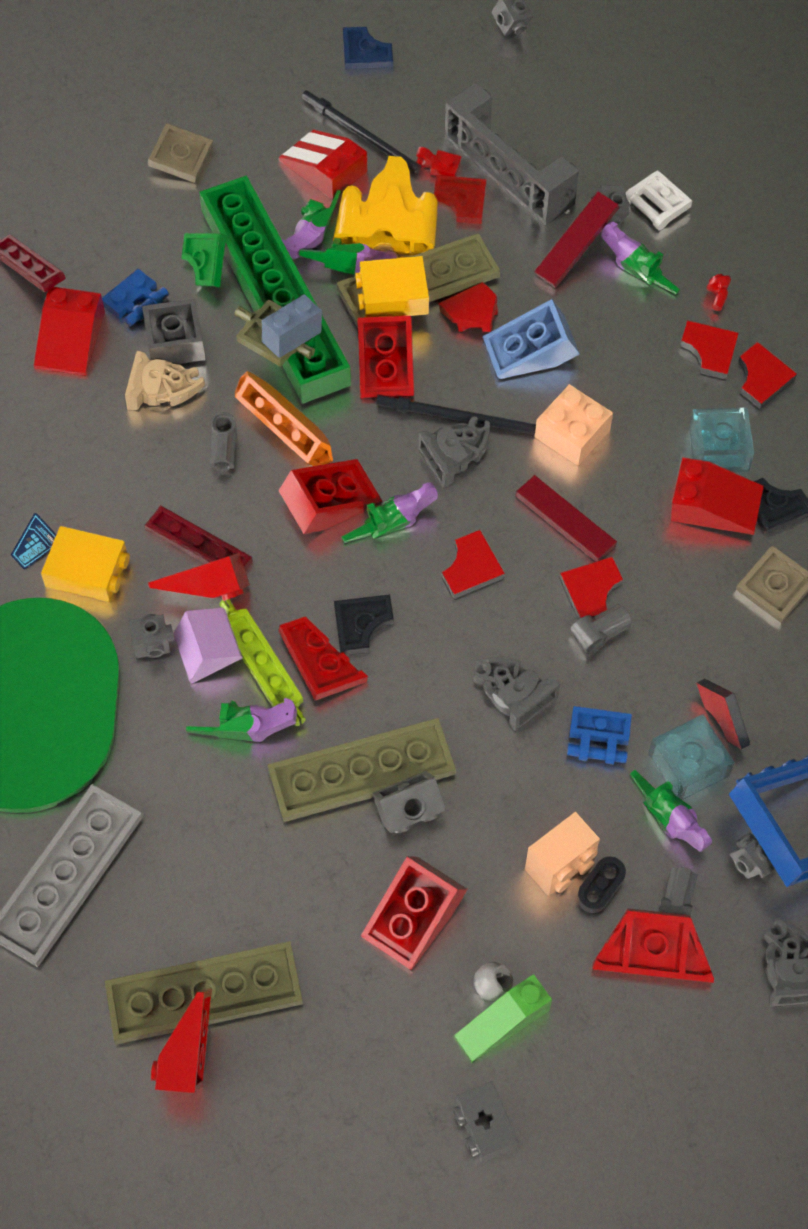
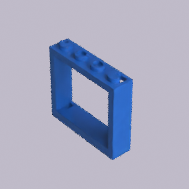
(761, 821)

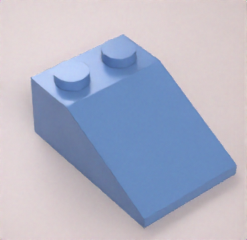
(531, 342)

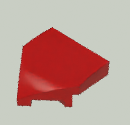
(471, 308)

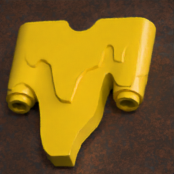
(389, 214)

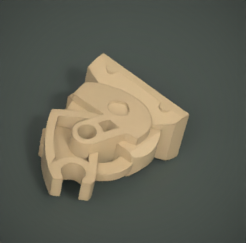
(160, 382)

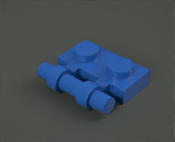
(129, 293)
(602, 727)

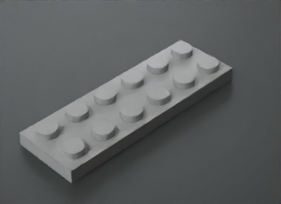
(65, 874)

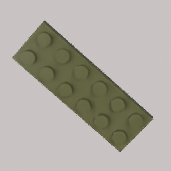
(447, 271)
(358, 769)
(240, 985)

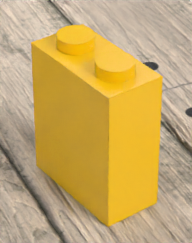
(393, 287)
(85, 564)

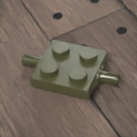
(252, 333)

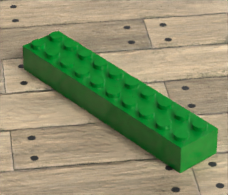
(270, 274)

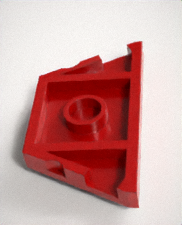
(655, 946)

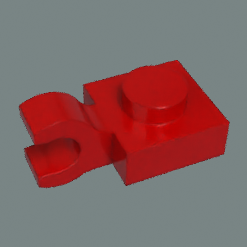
(440, 164)

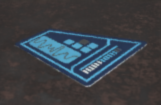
(34, 542)

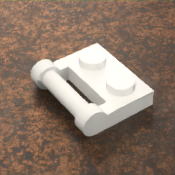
(662, 194)

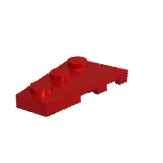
(318, 662)

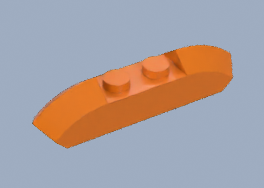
(284, 419)

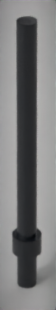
(325, 108)
(404, 404)

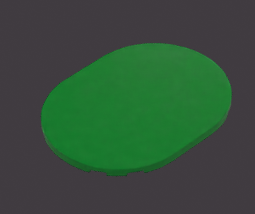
(53, 702)

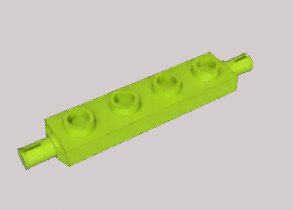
(262, 660)

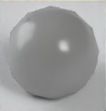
(492, 981)

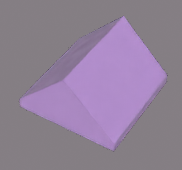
(206, 642)

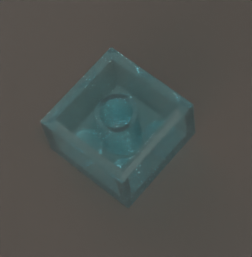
(722, 437)
(691, 757)

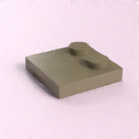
(180, 152)
(775, 584)

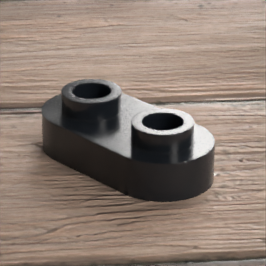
(600, 886)

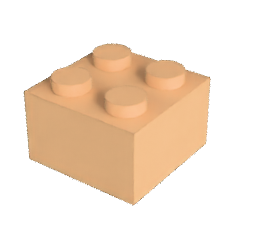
(573, 425)
(562, 854)

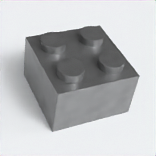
(174, 331)

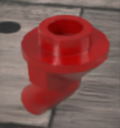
(719, 286)

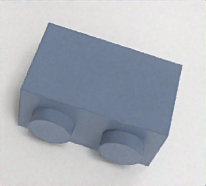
(291, 326)

